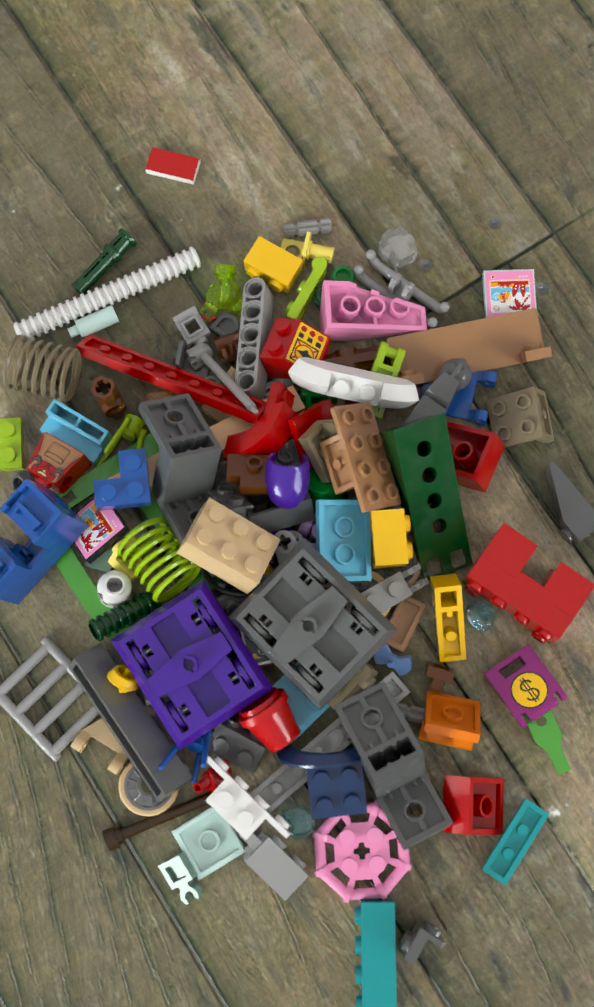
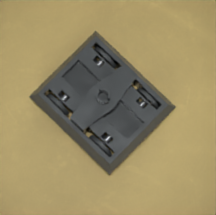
(312, 624)

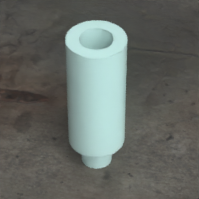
(94, 322)

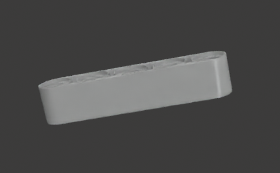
(256, 301)

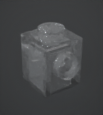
(397, 248)

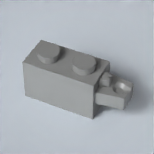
(274, 864)

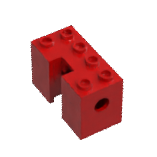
(541, 607)

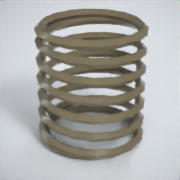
(27, 353)

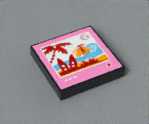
(103, 531)

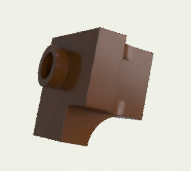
(248, 473)

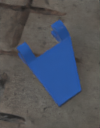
(462, 400)

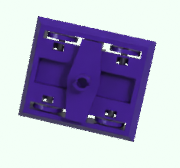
(191, 664)

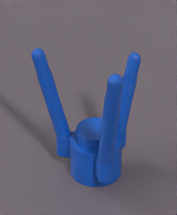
(199, 746)

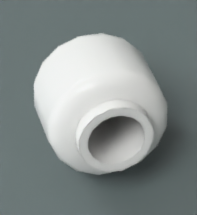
(114, 588)

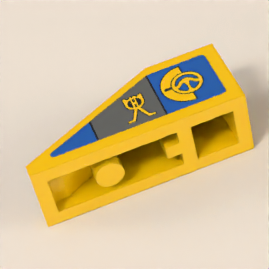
(448, 617)

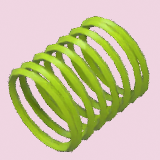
(156, 536)

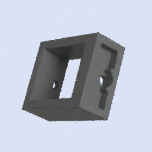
(277, 517)

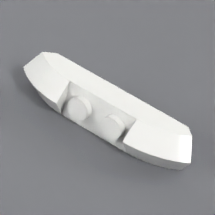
(353, 384)

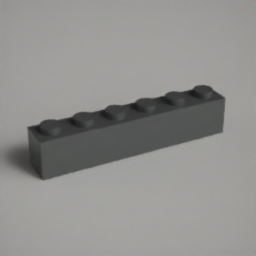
(130, 723)

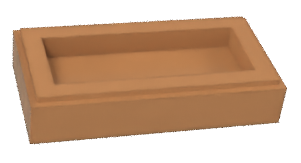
(405, 619)

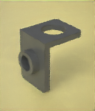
(180, 360)

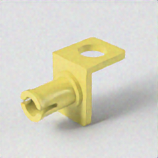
(309, 250)

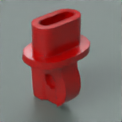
(210, 780)

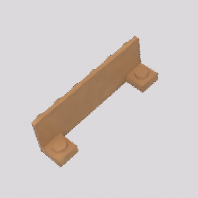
(481, 342)

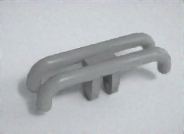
(398, 287)

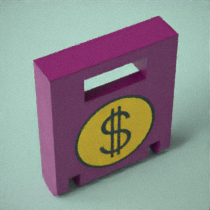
(526, 690)

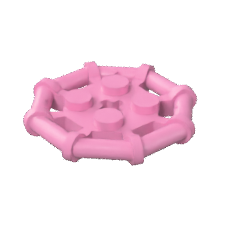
(351, 864)

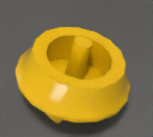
(122, 678)

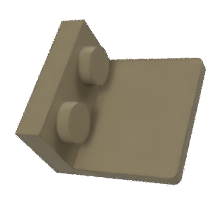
(521, 417)

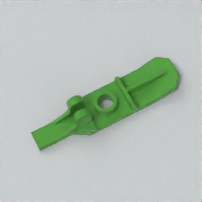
(549, 739)

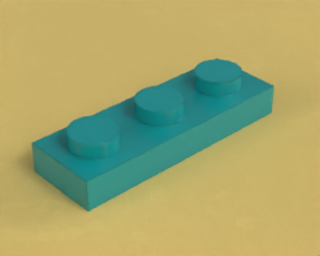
(515, 841)

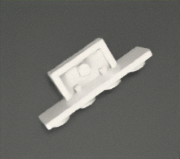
(239, 806)

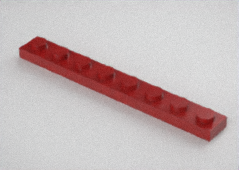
(168, 377)

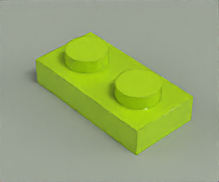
(11, 444)

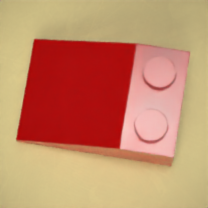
(474, 455)

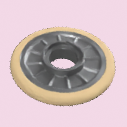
(136, 799)

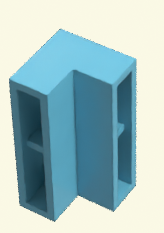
(76, 431)

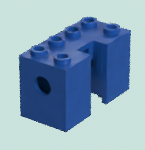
(51, 529)

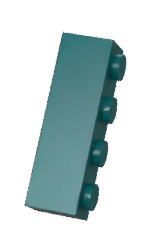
(377, 953)

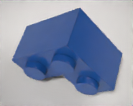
(131, 488)

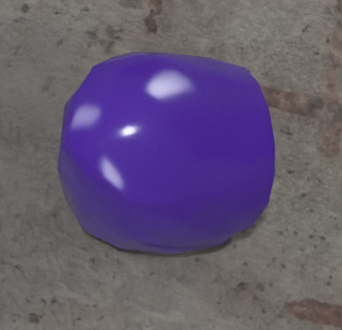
(287, 484)

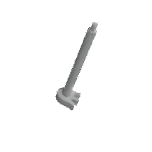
(201, 355)

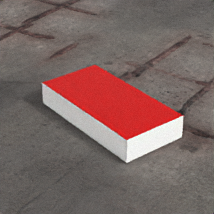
(172, 165)

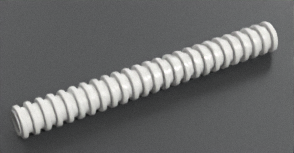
(108, 294)

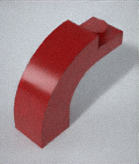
(271, 429)

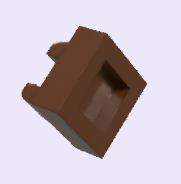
(227, 347)
(438, 675)

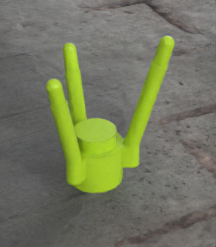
(129, 429)

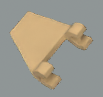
(102, 733)

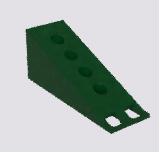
(427, 448)

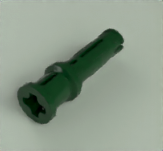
(111, 254)

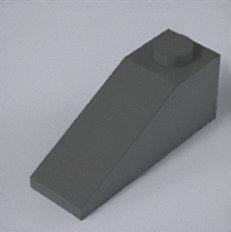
(571, 509)

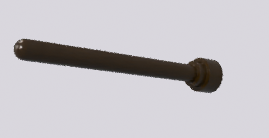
(115, 836)

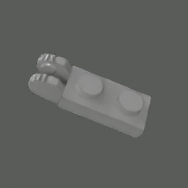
(393, 589)

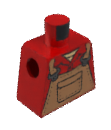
(57, 464)

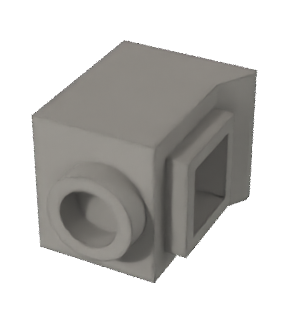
(200, 336)

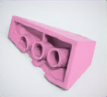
(361, 314)

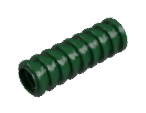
(123, 615)

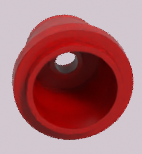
(271, 720)

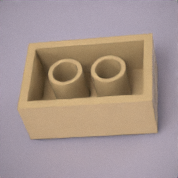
(228, 546)

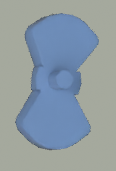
(401, 664)

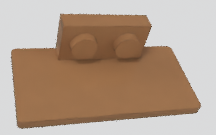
(359, 458)

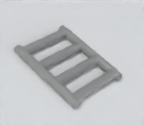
(17, 712)

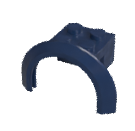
(332, 779)

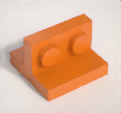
(450, 721)

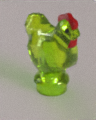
(222, 294)

